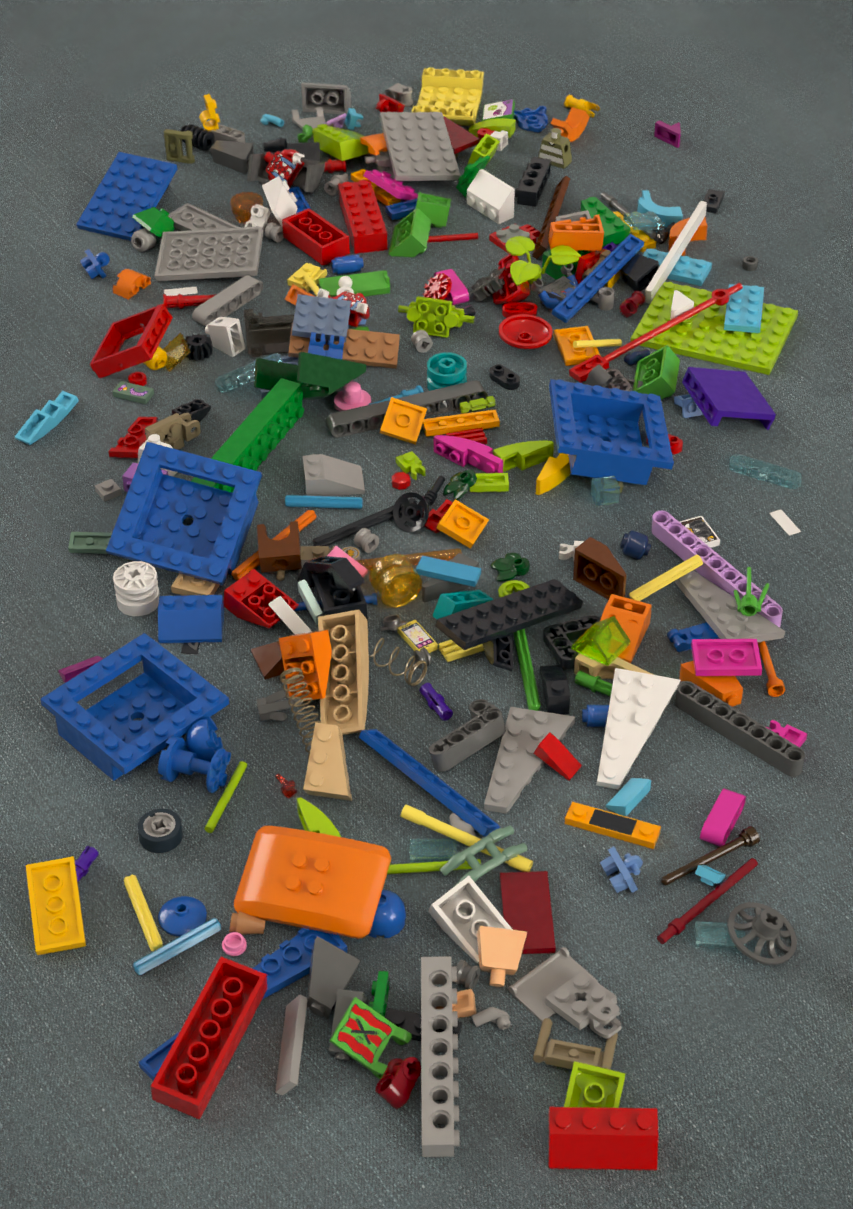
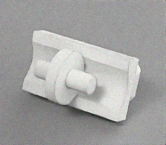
(259, 216)

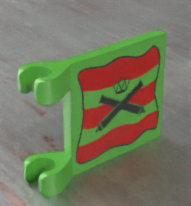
(365, 1035)

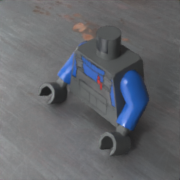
(556, 291)

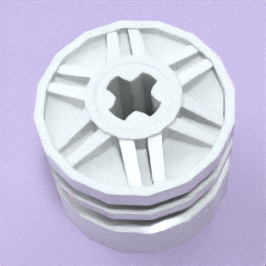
(136, 588)

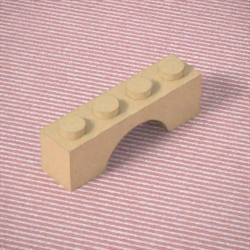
(595, 668)

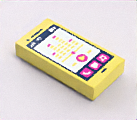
(417, 637)

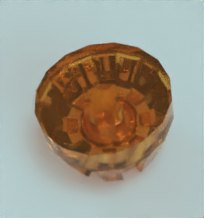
(242, 204)

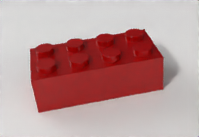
(315, 236)

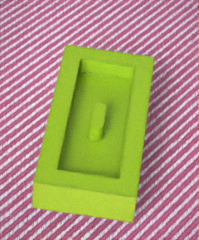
(491, 482)

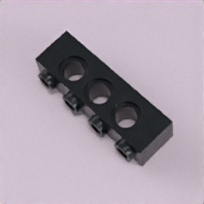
(533, 181)

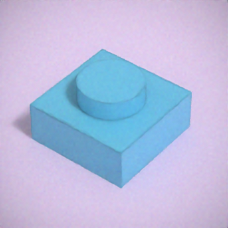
(709, 875)

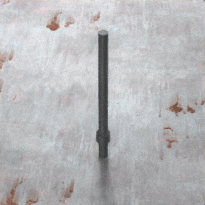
(612, 202)

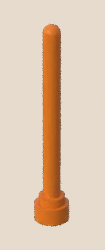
(774, 685)

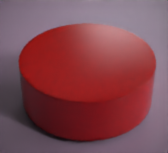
(137, 378)

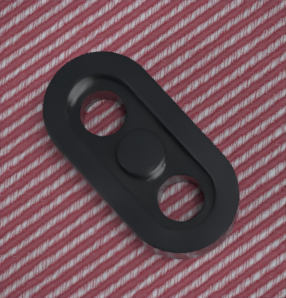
(504, 377)

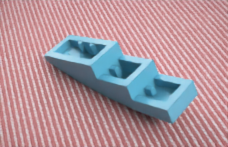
(45, 420)

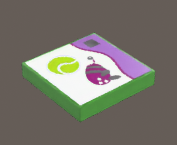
(501, 109)

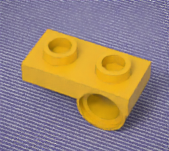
(210, 114)

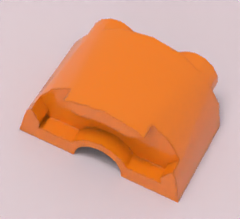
(129, 283)

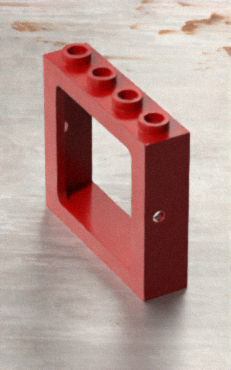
(109, 359)

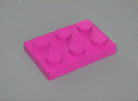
(390, 185)
(726, 657)

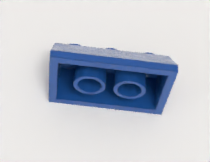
(190, 618)

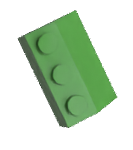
(410, 235)
(658, 373)

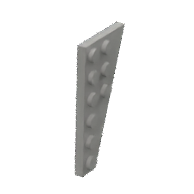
(515, 757)

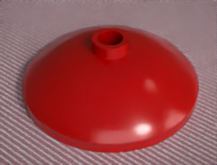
(525, 331)

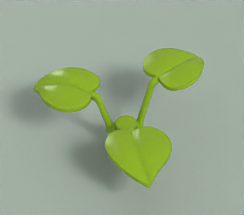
(523, 271)

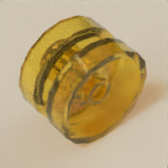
(395, 580)

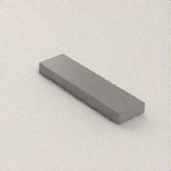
(291, 1045)

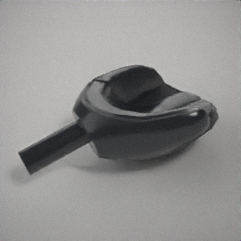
(662, 234)

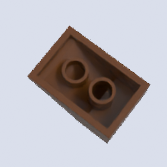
(598, 569)

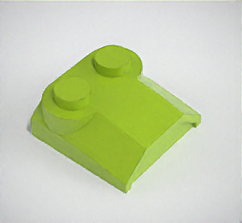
(594, 1087)

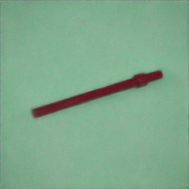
(678, 925)

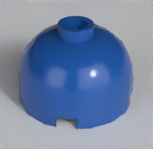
(203, 739)
(389, 915)

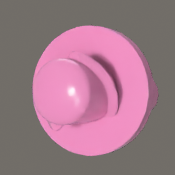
(351, 397)

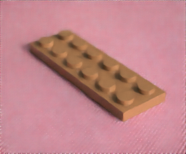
(360, 347)

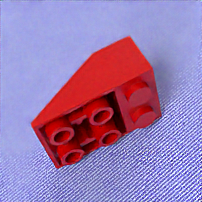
(250, 599)

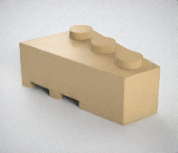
(327, 764)

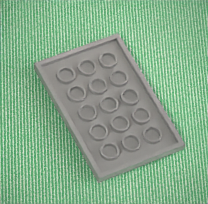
(419, 146)
(209, 253)

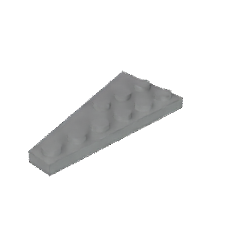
(721, 611)

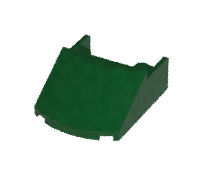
(315, 373)

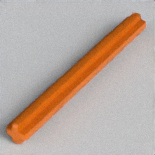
(253, 561)

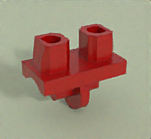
(388, 104)

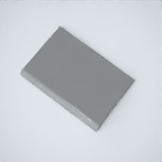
(544, 980)

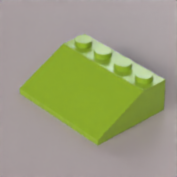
(339, 142)

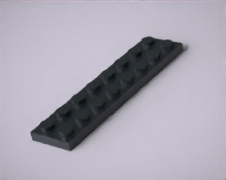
(508, 614)

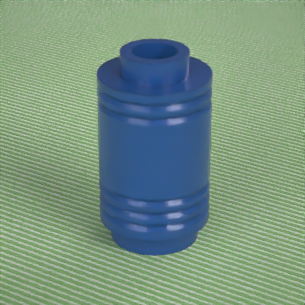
(347, 264)
(595, 715)

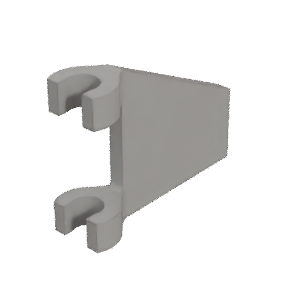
(313, 122)

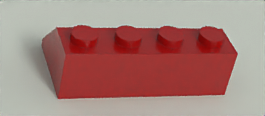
(603, 1138)

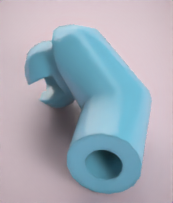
(273, 119)

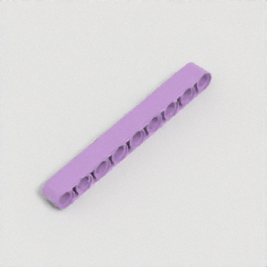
(714, 567)

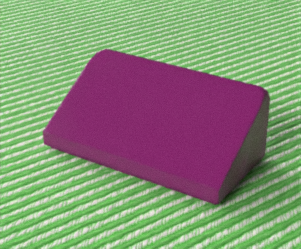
(74, 670)

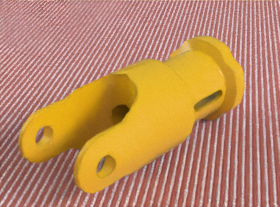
(581, 104)

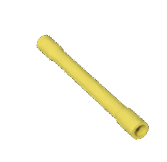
(421, 818)

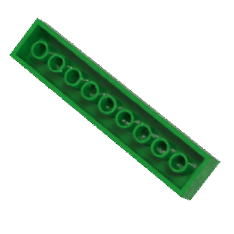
(261, 430)

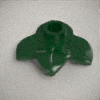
(460, 483)
(510, 566)

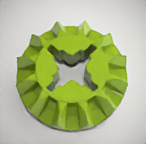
(508, 587)

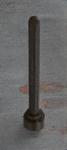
(747, 837)

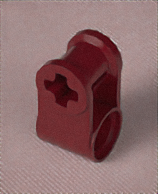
(399, 1081)

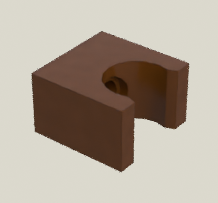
(279, 554)

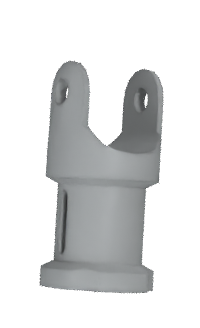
(333, 183)

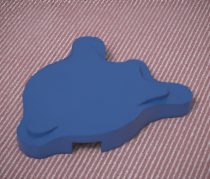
(532, 120)

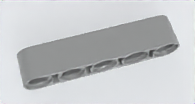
(228, 300)

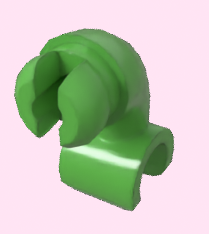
(303, 137)

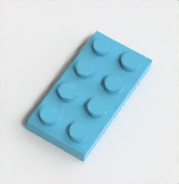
(686, 269)
(745, 310)

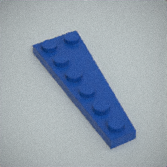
(293, 959)

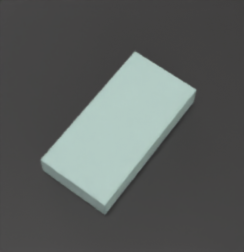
(309, 600)

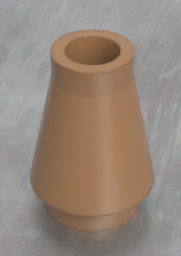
(246, 924)

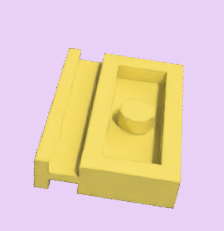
(298, 277)

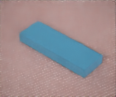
(448, 571)

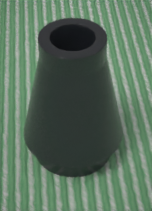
(275, 145)

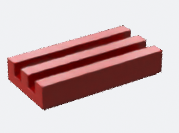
(471, 434)

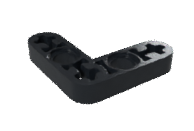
(564, 636)

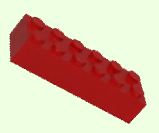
(362, 216)
(209, 1038)

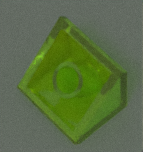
(603, 641)

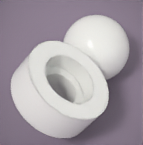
(345, 285)

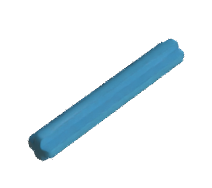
(323, 501)
(177, 946)

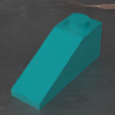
(458, 601)

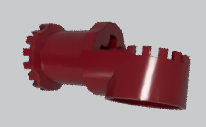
(630, 305)

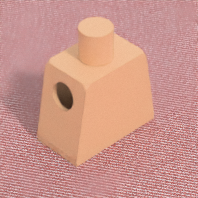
(499, 952)

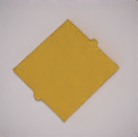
(176, 351)

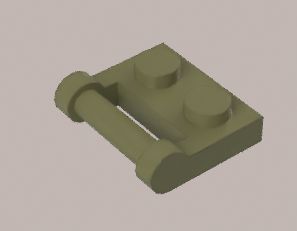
(174, 148)

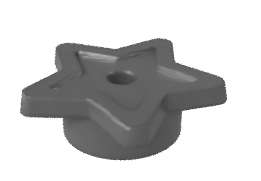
(392, 623)

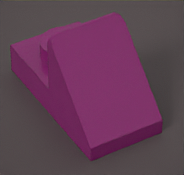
(668, 133)

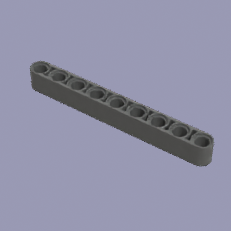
(372, 416)

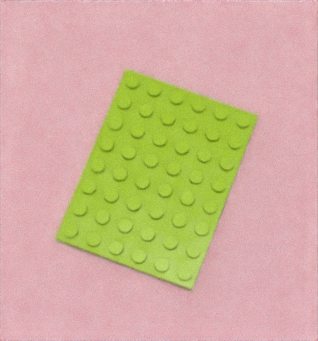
(705, 336)

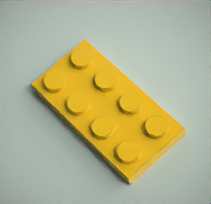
(55, 905)

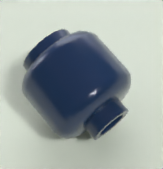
(635, 545)

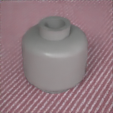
(143, 240)

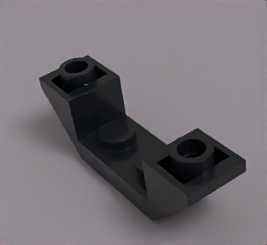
(343, 571)

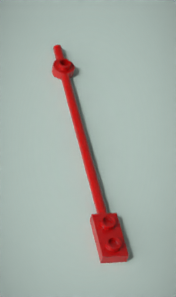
(718, 297)

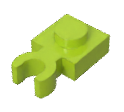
(410, 463)

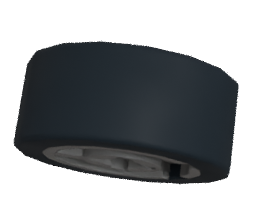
(160, 830)

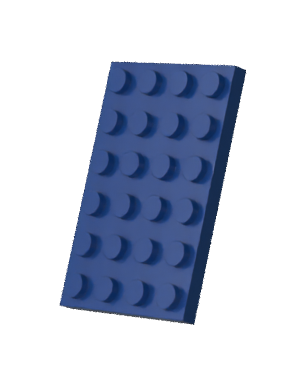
(126, 189)

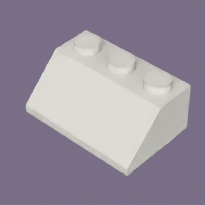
(491, 197)

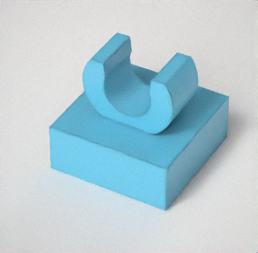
(351, 119)

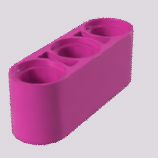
(458, 292)
(722, 817)

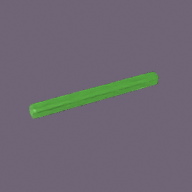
(527, 670)

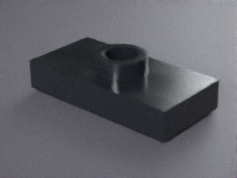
(713, 200)

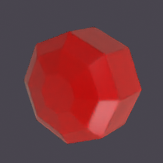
(400, 480)

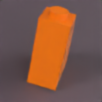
(723, 687)

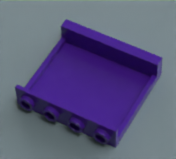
(727, 395)

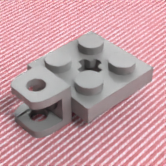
(597, 1010)

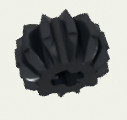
(200, 347)

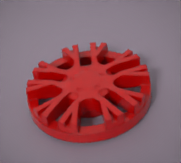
(437, 286)

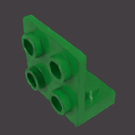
(470, 172)

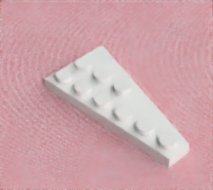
(632, 715)

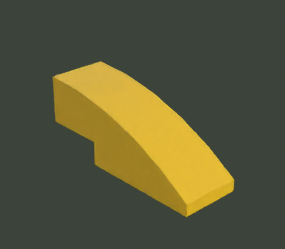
(553, 473)

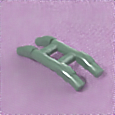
(489, 843)

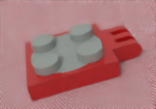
(501, 236)

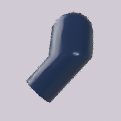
(633, 358)

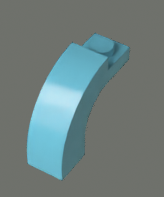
(666, 214)

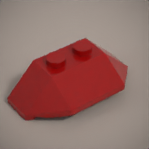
(510, 291)

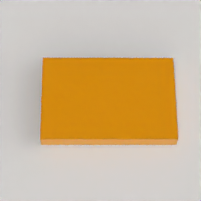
(565, 339)

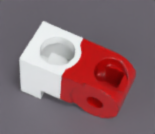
(501, 136)

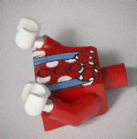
(284, 164)
(358, 309)

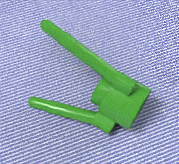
(749, 604)

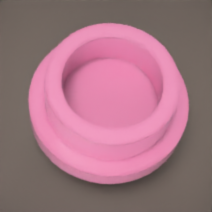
(234, 944)

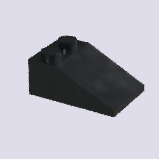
(337, 600)

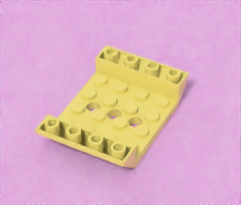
(452, 93)

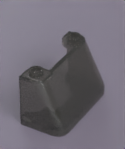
(267, 334)

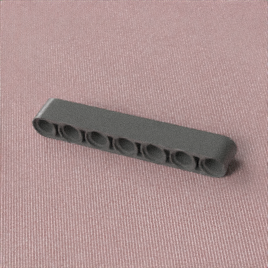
(740, 729)

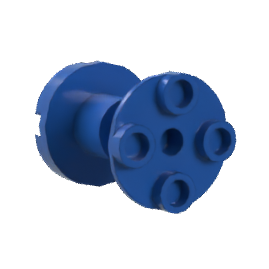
(178, 760)

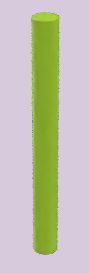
(228, 792)
(423, 867)

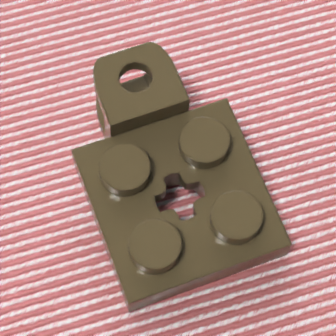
(175, 429)

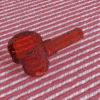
(288, 787)

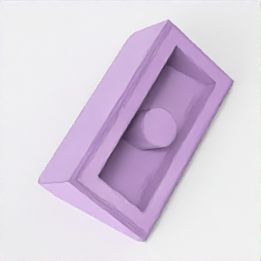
(337, 122)

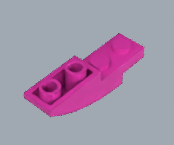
(467, 452)

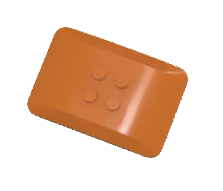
(313, 881)

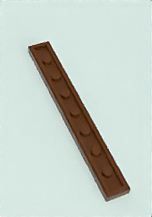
(551, 215)

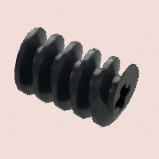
(201, 138)

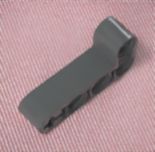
(481, 730)

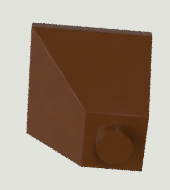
(269, 659)

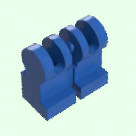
(335, 351)

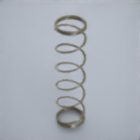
(406, 669)

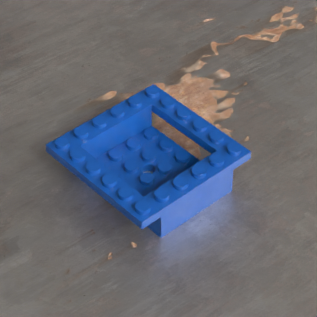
(603, 432)
(157, 504)
(165, 697)

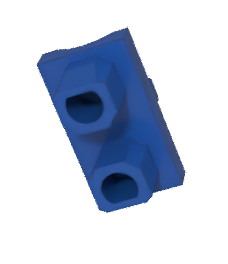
(94, 264)

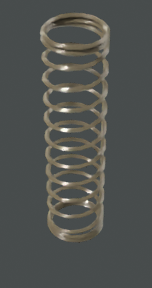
(290, 681)

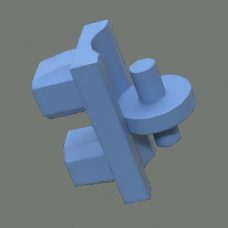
(630, 865)

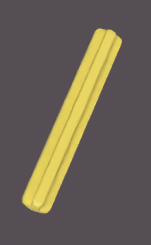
(666, 578)
(143, 912)

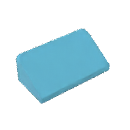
(629, 796)

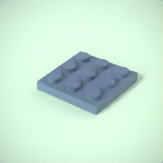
(321, 316)

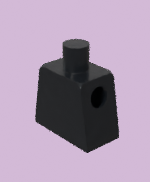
(639, 272)

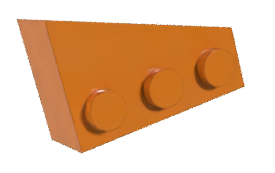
(579, 235)

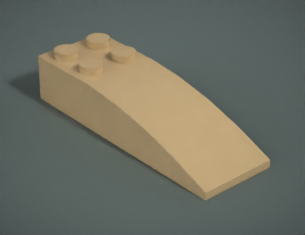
(348, 671)

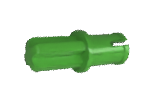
(593, 683)

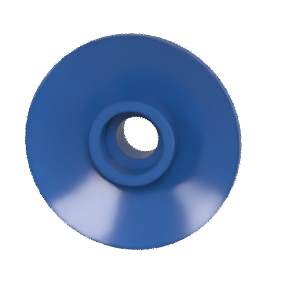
(178, 923)

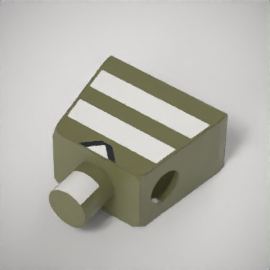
(556, 148)

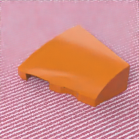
(375, 143)

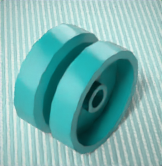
(446, 370)

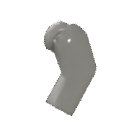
(456, 822)
(493, 1015)

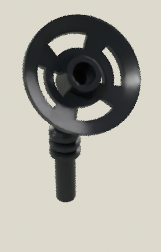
(414, 512)

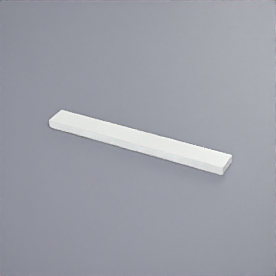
(675, 252)

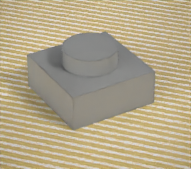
(108, 490)

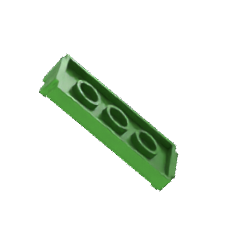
(365, 283)

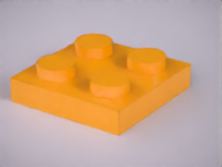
(403, 420)
(462, 524)

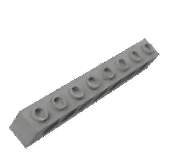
(438, 1141)

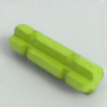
(477, 404)

